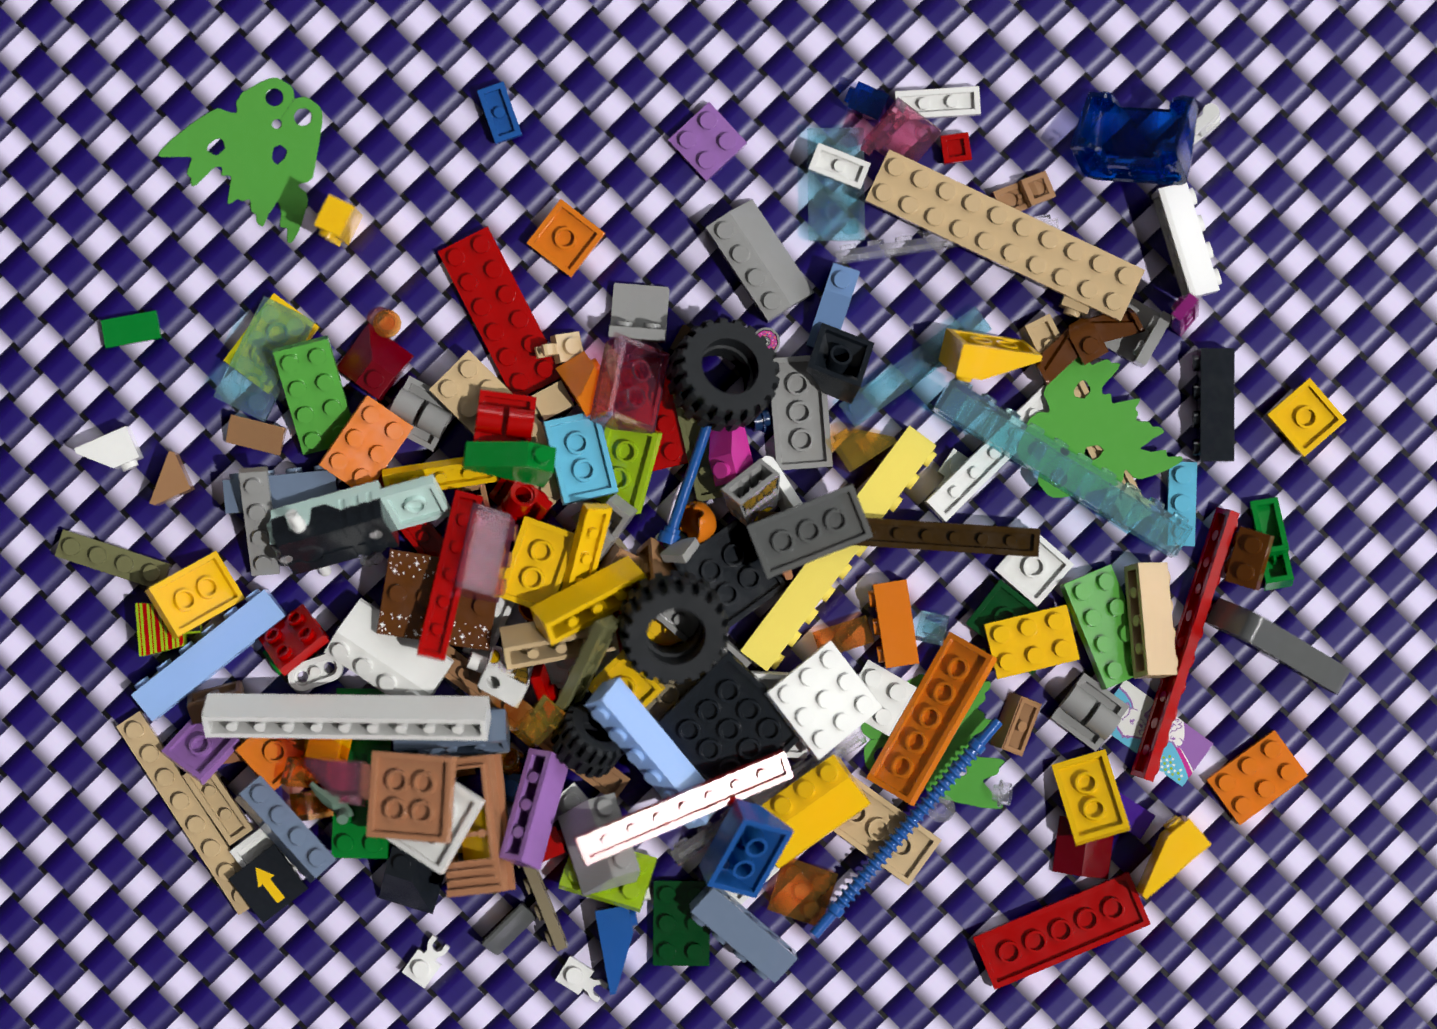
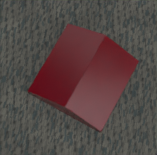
(1082, 860)

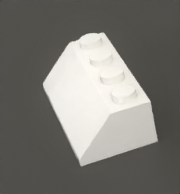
(1185, 240)
(384, 659)

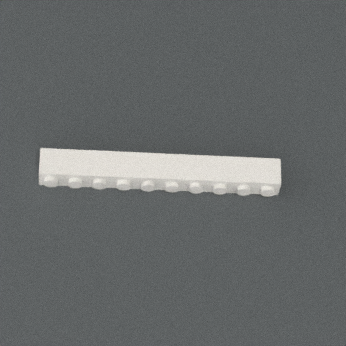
(346, 716)

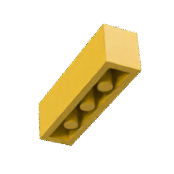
(586, 600)

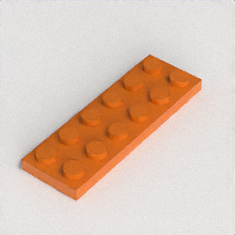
(931, 718)

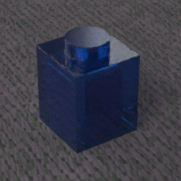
(866, 101)

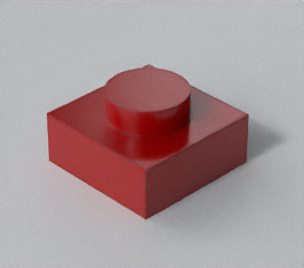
(955, 148)

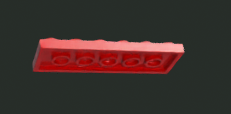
(499, 312)
(1061, 930)

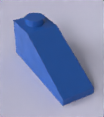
(615, 934)

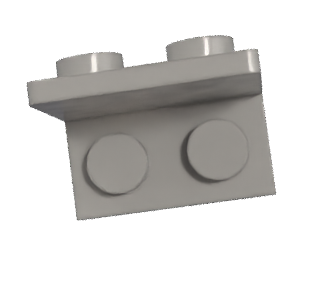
(639, 312)
(1140, 346)

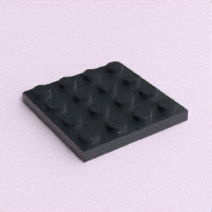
(726, 720)

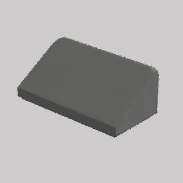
(509, 929)

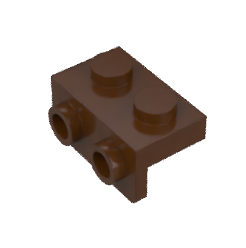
(1248, 558)

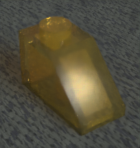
(859, 446)
(538, 722)

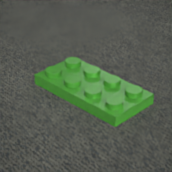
(313, 392)
(1102, 623)

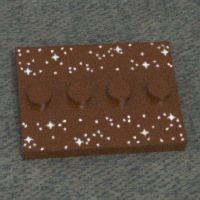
(407, 596)

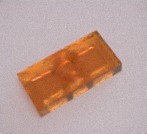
(846, 634)
(297, 774)

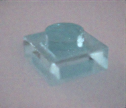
(932, 628)

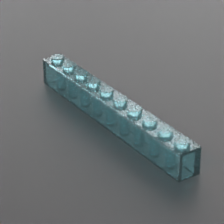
(1062, 468)

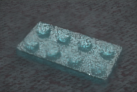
(834, 208)
(252, 376)

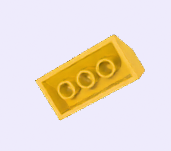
(816, 805)

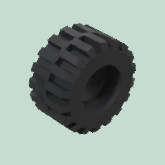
(584, 743)

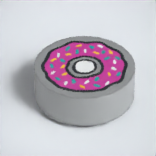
(772, 337)

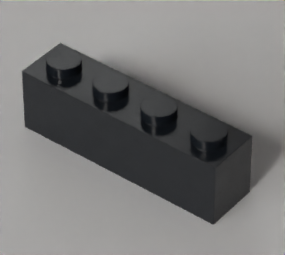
(1214, 404)

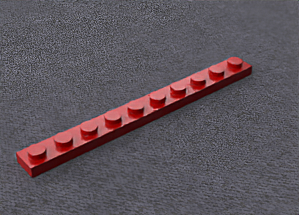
(1187, 637)

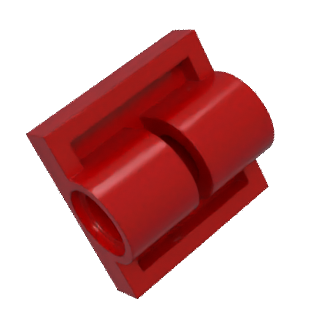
(504, 417)
(520, 500)
(294, 639)

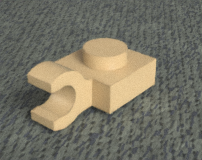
(562, 347)

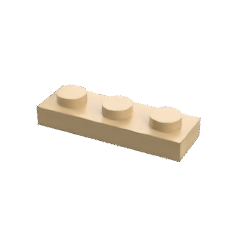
(221, 807)

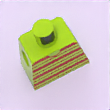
(153, 633)

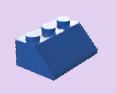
(745, 849)

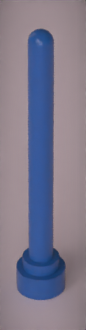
(670, 533)

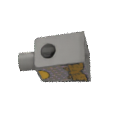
(752, 492)

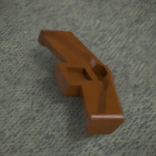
(1086, 341)

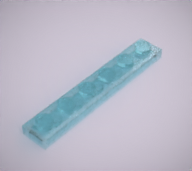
(907, 371)

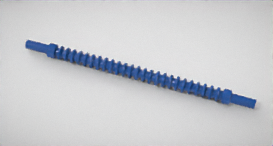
(836, 908)

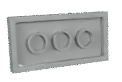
(800, 418)

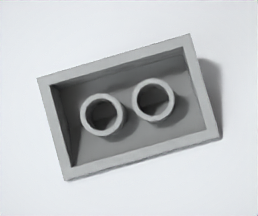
(610, 871)

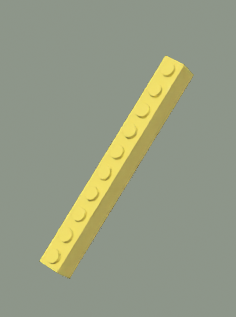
(817, 577)

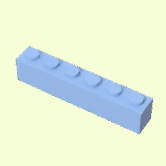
(208, 655)
(644, 742)

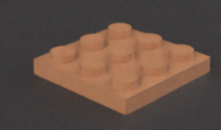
(411, 796)

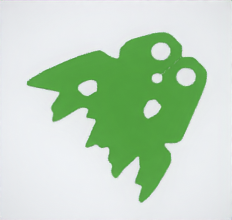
(249, 151)
(1100, 423)
(970, 787)

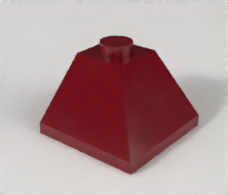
(374, 362)

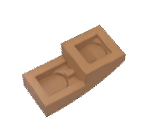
(1026, 192)

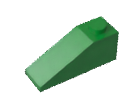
(511, 460)

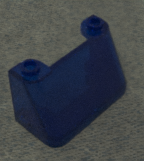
(1135, 141)

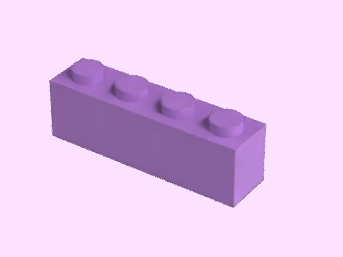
(534, 809)

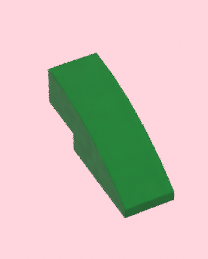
(1268, 519)

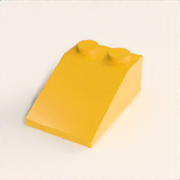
(984, 355)
(1173, 851)

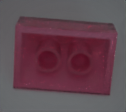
(629, 386)
(486, 554)
(343, 779)

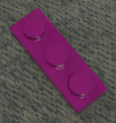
(1184, 313)

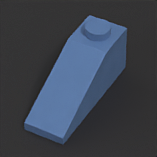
(834, 299)

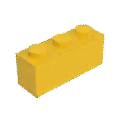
(338, 221)

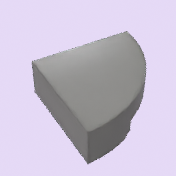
(680, 551)

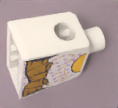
(497, 680)

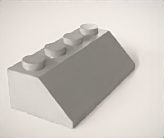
(759, 260)

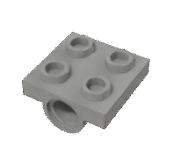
(422, 411)
(1089, 712)

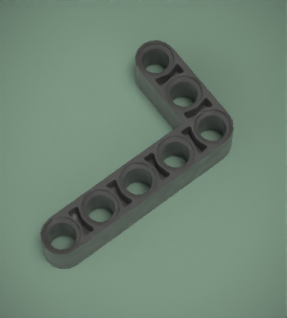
(1278, 644)

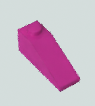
(729, 454)

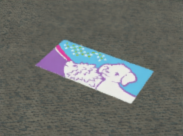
(1185, 745)

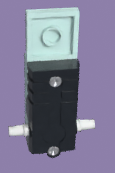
(351, 522)

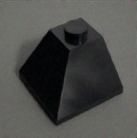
(839, 362)
(410, 882)

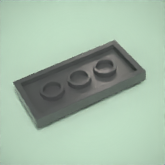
(809, 531)

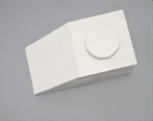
(114, 449)

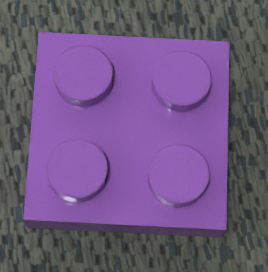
(707, 141)
(199, 754)

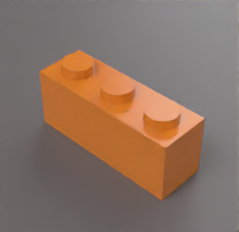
(893, 624)

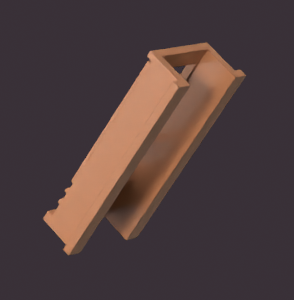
(492, 873)

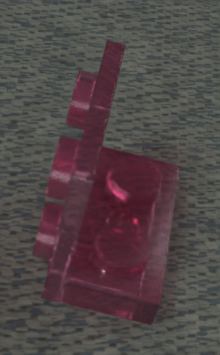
(901, 131)

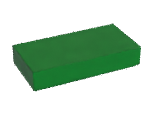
(131, 329)

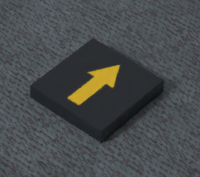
(268, 883)

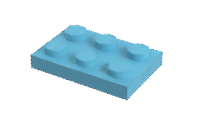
(581, 458)

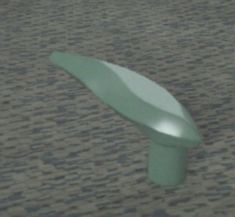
(342, 810)

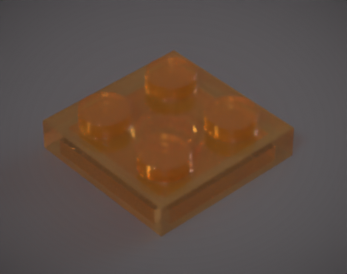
(802, 891)

